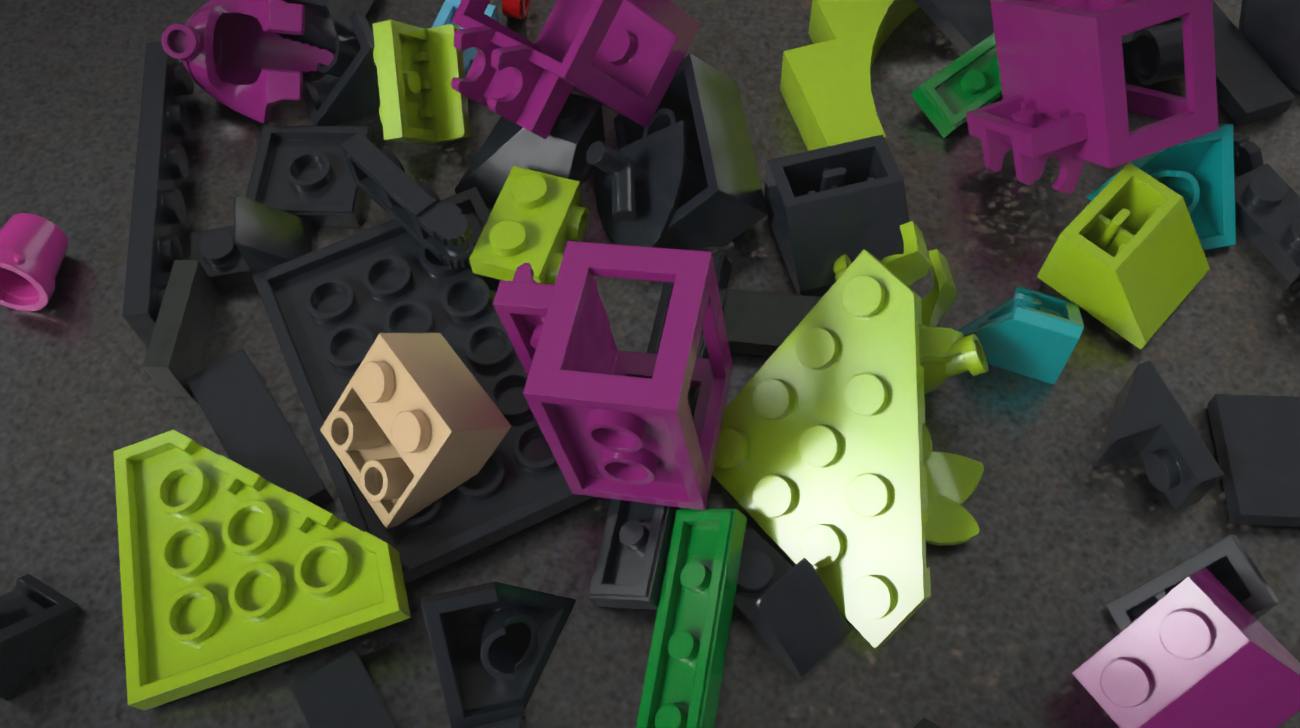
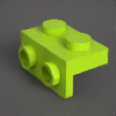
(416, 86)
(531, 226)

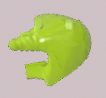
(942, 349)

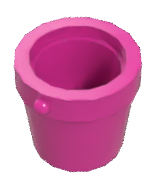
(29, 261)

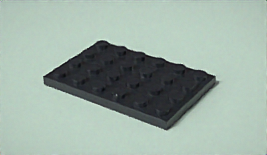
(385, 281)

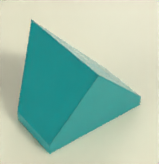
(1204, 177)
(1029, 334)

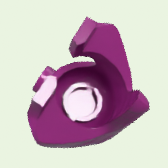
(239, 55)

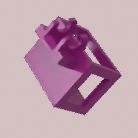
(599, 48)
(1070, 91)
(615, 414)

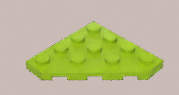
(833, 448)
(234, 572)

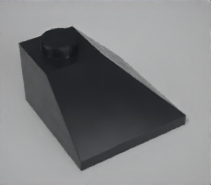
(558, 155)

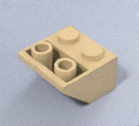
(412, 424)

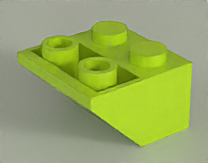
(1128, 256)

